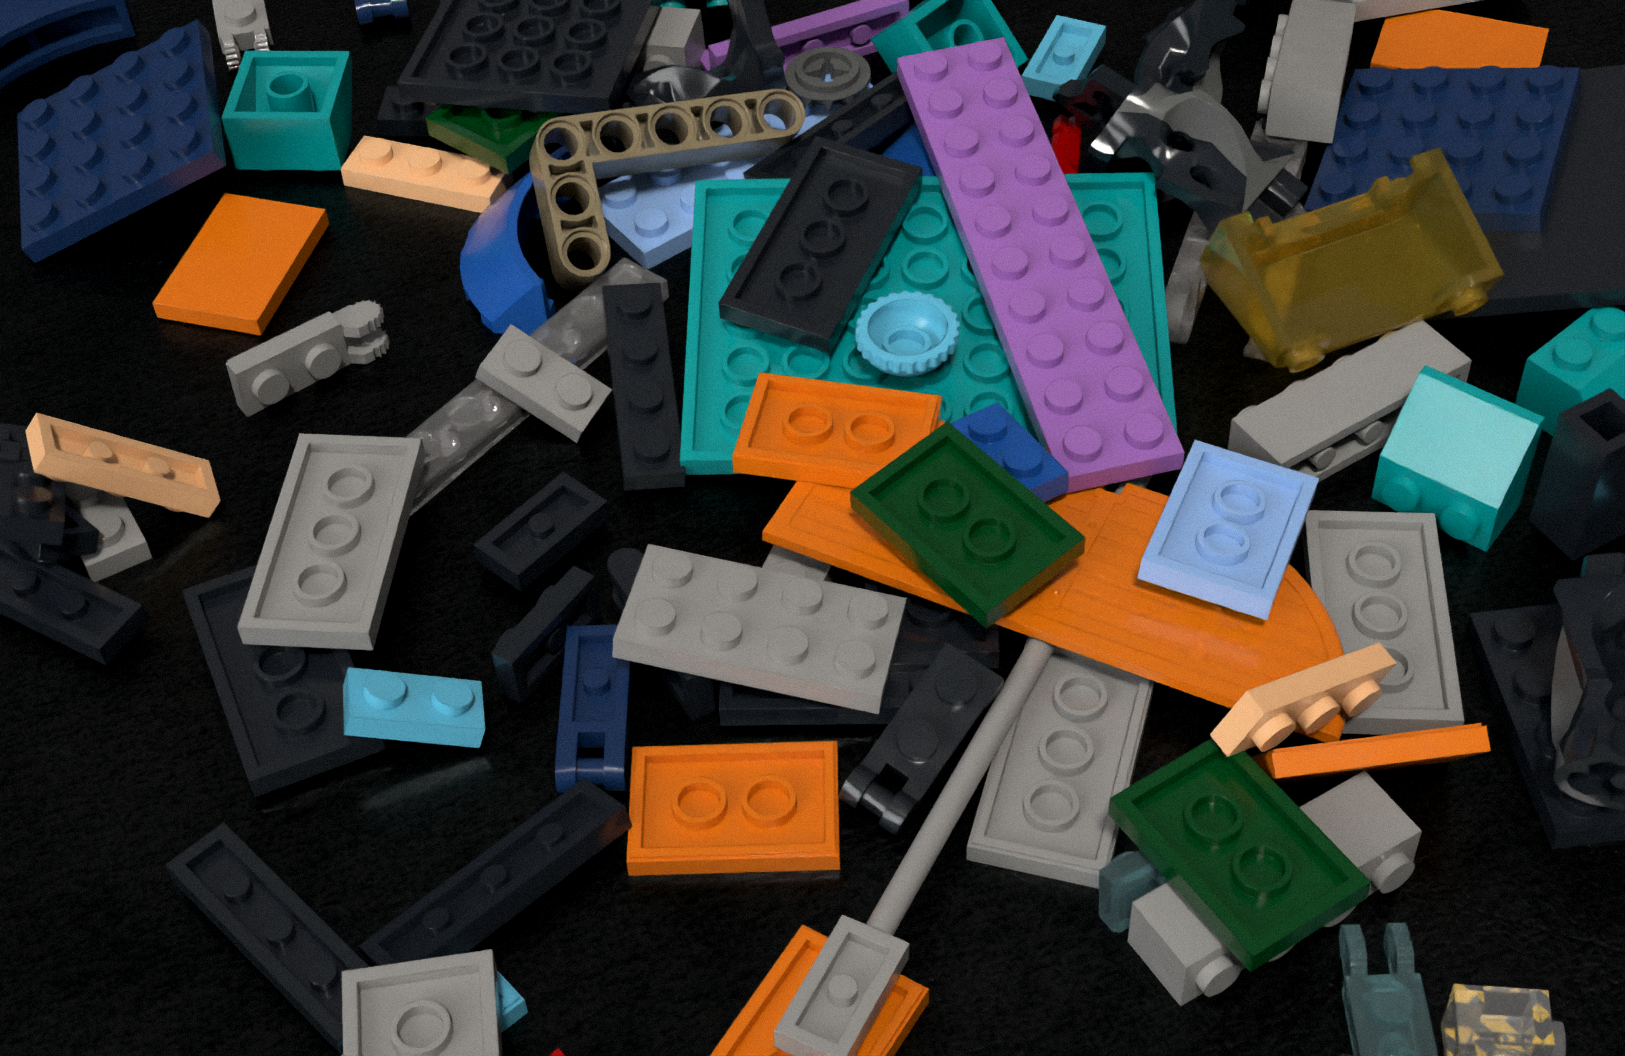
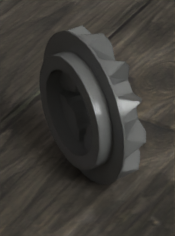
(847, 68)

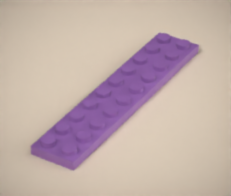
(1038, 268)

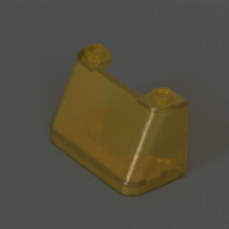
(1353, 265)

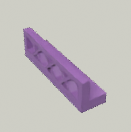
(842, 27)

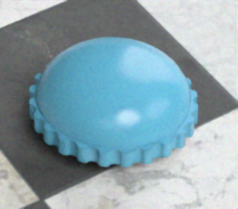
(907, 333)

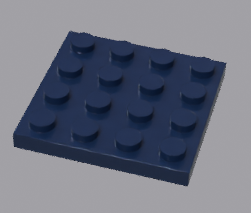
(1491, 122)
(118, 140)

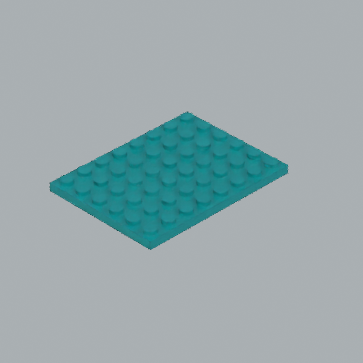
(921, 257)

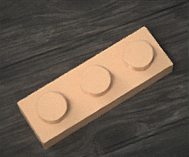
(424, 174)
(121, 466)
(1304, 700)

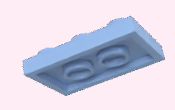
(1229, 529)

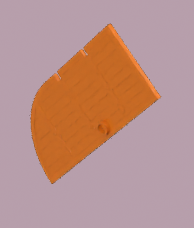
(1097, 599)

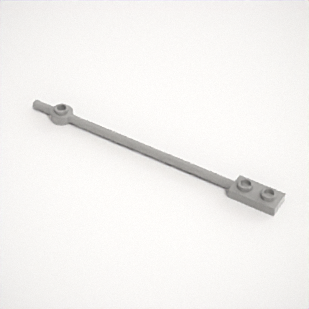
(865, 960)

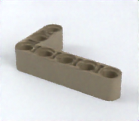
(643, 154)

